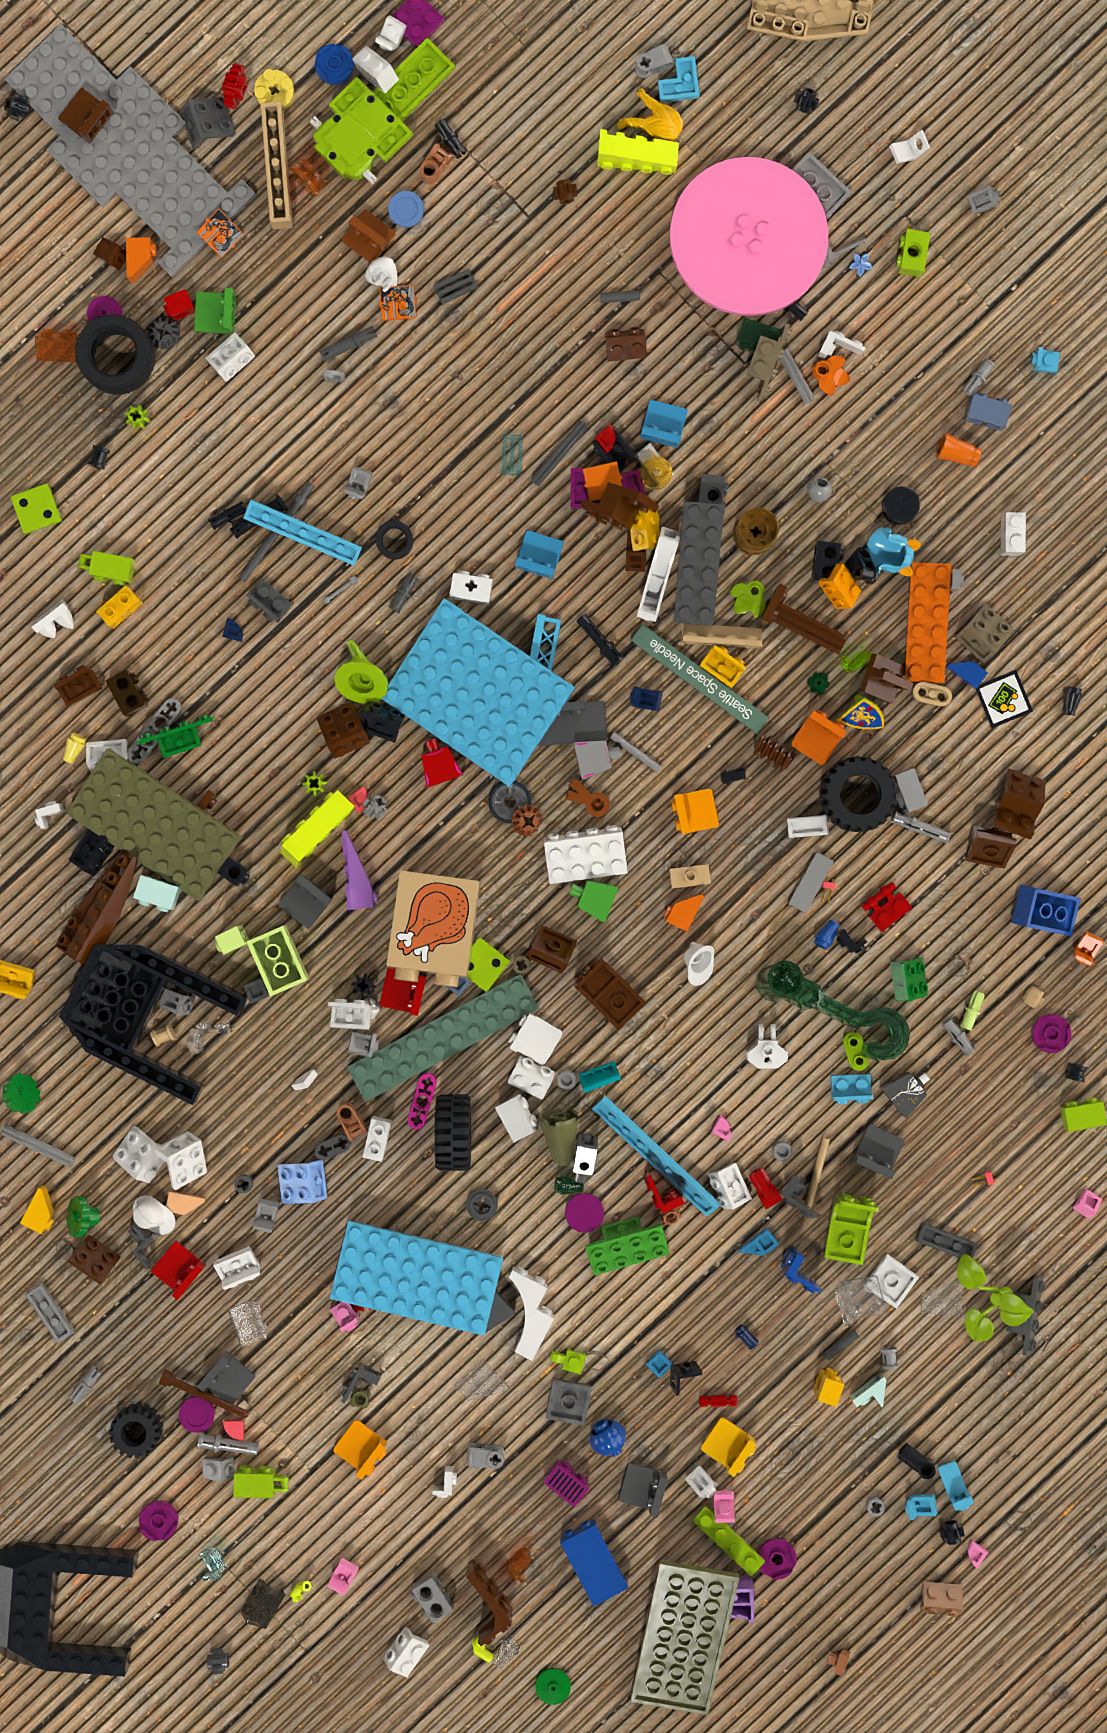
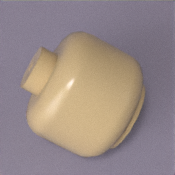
(1033, 997)

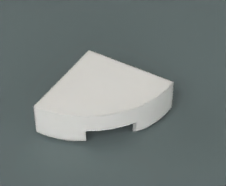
(305, 1080)

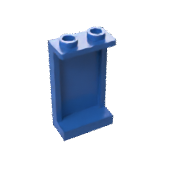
(593, 1562)

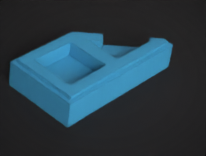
(760, 1244)

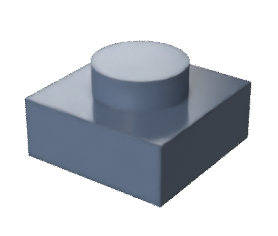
(463, 983)

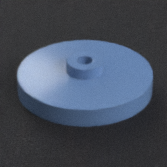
(406, 209)

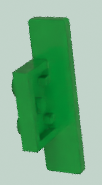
(178, 739)

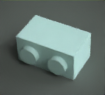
(156, 892)

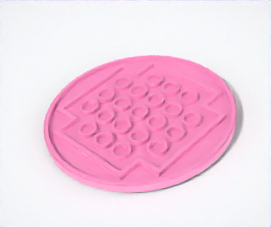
(748, 236)

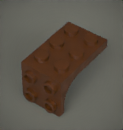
(608, 992)
(495, 1600)

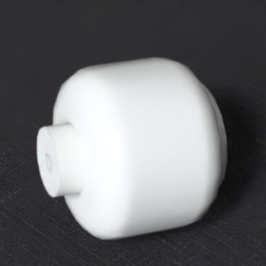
(375, 1006)

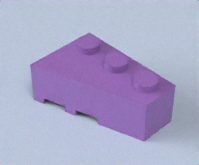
(744, 1599)

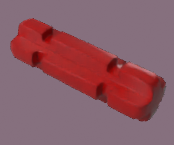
(718, 1401)

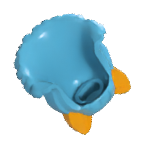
(892, 551)

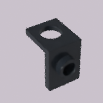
(683, 1370)

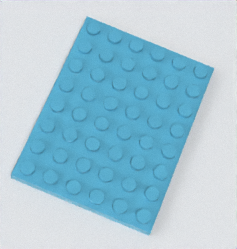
(477, 692)

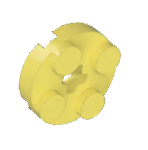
(271, 79)

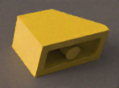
(40, 1212)

